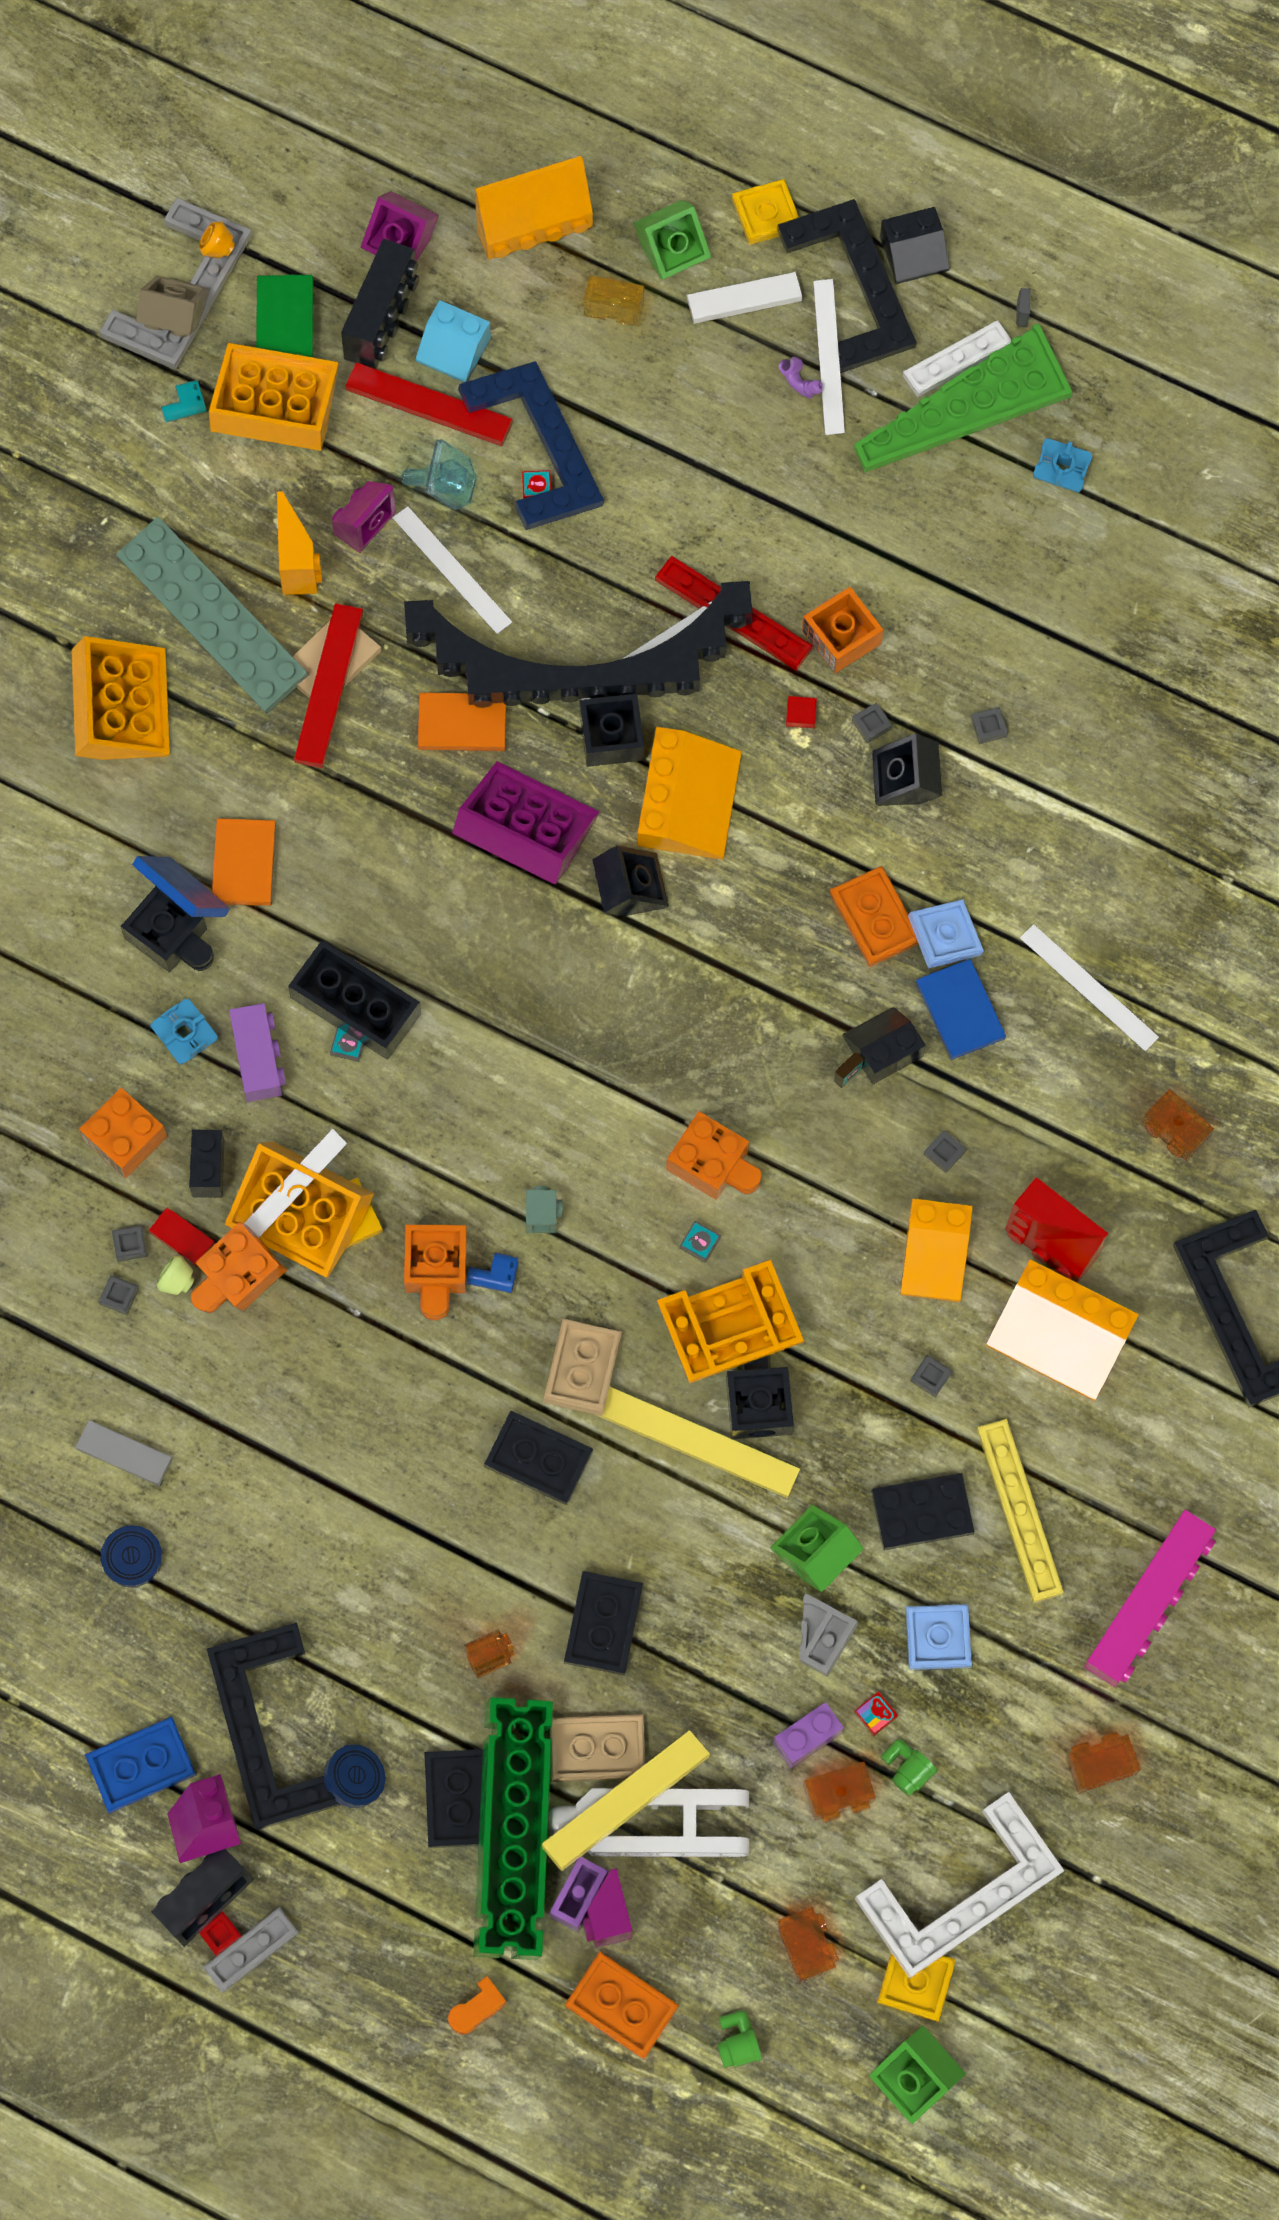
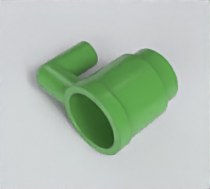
(913, 1772)
(739, 2048)

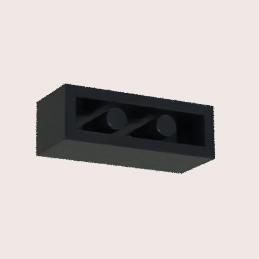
(202, 1895)

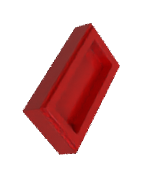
(181, 1236)

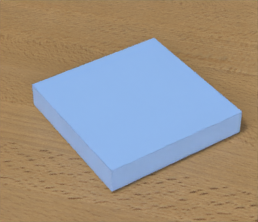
(945, 933)
(938, 1637)

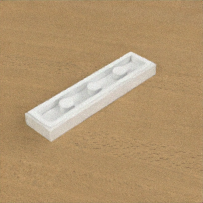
(744, 297)
(956, 359)

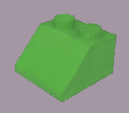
(672, 238)
(817, 1547)
(917, 2074)

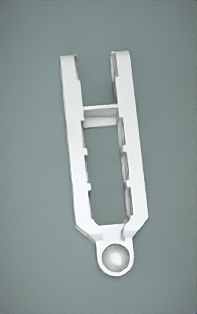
(664, 1846)

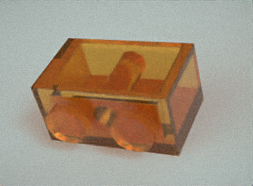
(1102, 1762)
(807, 1945)

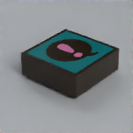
(848, 1070)

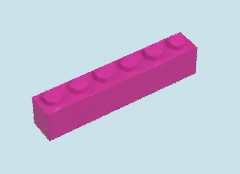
(1150, 1598)

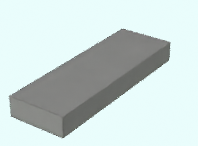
(124, 1453)
(251, 1950)

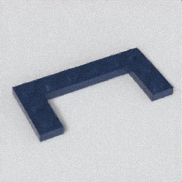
(579, 487)

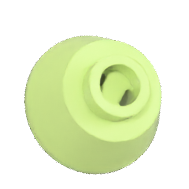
(175, 1276)

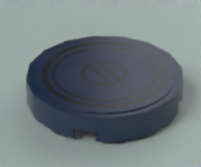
(131, 1556)
(354, 1776)

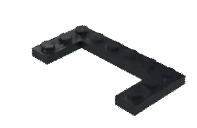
(848, 224)
(1198, 1259)
(229, 1666)

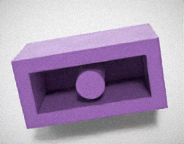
(808, 1735)
(578, 1894)

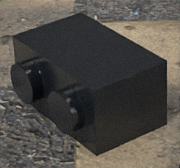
(207, 1163)

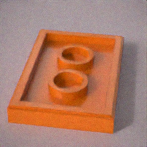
(453, 724)
(244, 861)
(874, 916)
(621, 2005)

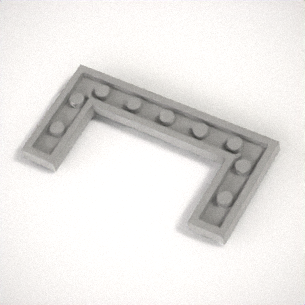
(211, 274)

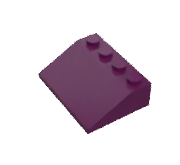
(524, 822)

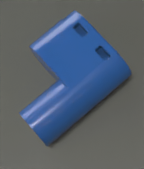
(498, 1276)

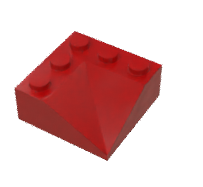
(1055, 1231)

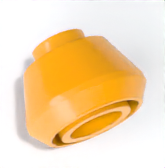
(216, 241)

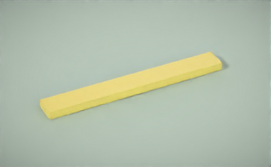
(699, 1442)

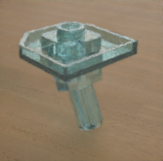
(447, 478)

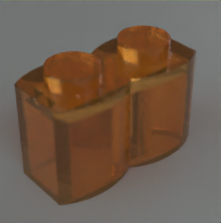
(489, 1653)

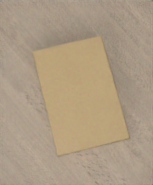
(309, 657)
(582, 1367)
(596, 1747)

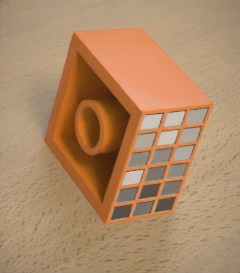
(842, 630)
(123, 1133)

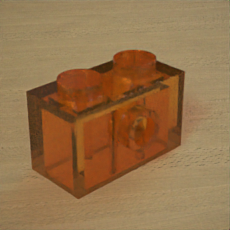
(1177, 1125)
(839, 1792)

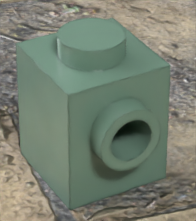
(542, 1210)

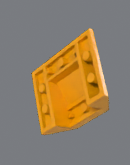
(730, 1323)

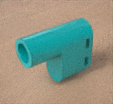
(189, 404)

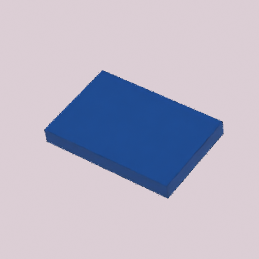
(181, 886)
(960, 1009)
(140, 1765)

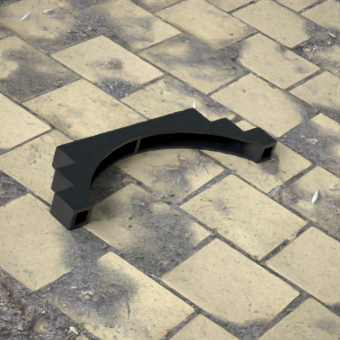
(510, 680)

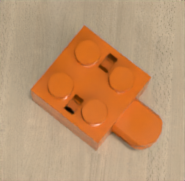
(713, 1157)
(435, 1267)
(236, 1270)

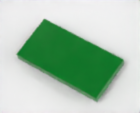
(285, 314)

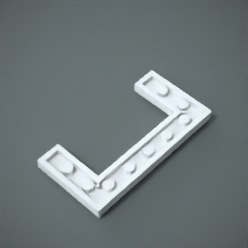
(920, 1949)

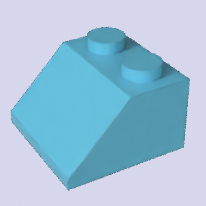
(453, 341)

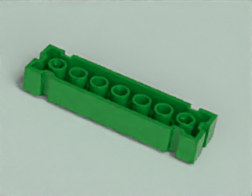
(513, 1829)

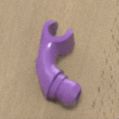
(792, 375)

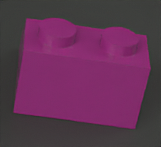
(399, 222)
(364, 514)
(203, 1820)
(607, 1914)

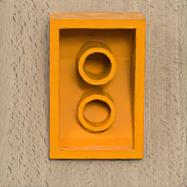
(298, 563)
(936, 1250)

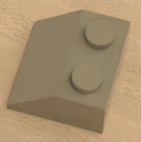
(171, 305)

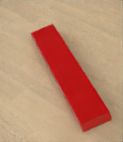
(428, 404)
(762, 630)
(328, 686)

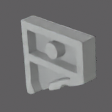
(823, 1635)

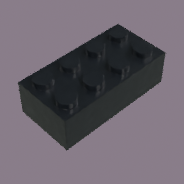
(380, 304)
(354, 999)

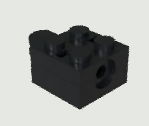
(167, 936)
(759, 1398)

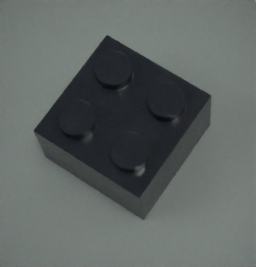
(611, 730)

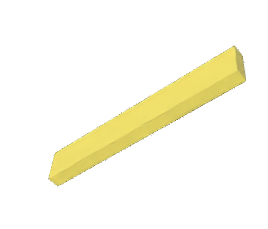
(1020, 1511)
(625, 1800)

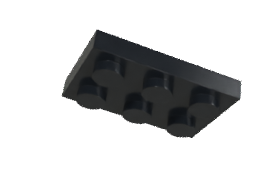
(538, 1457)
(922, 1511)
(603, 1623)
(453, 1797)

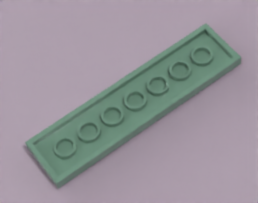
(212, 615)

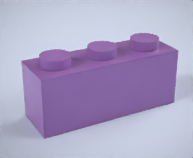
(257, 1052)

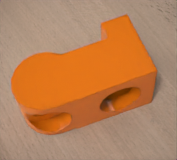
(469, 2016)

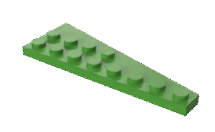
(998, 389)

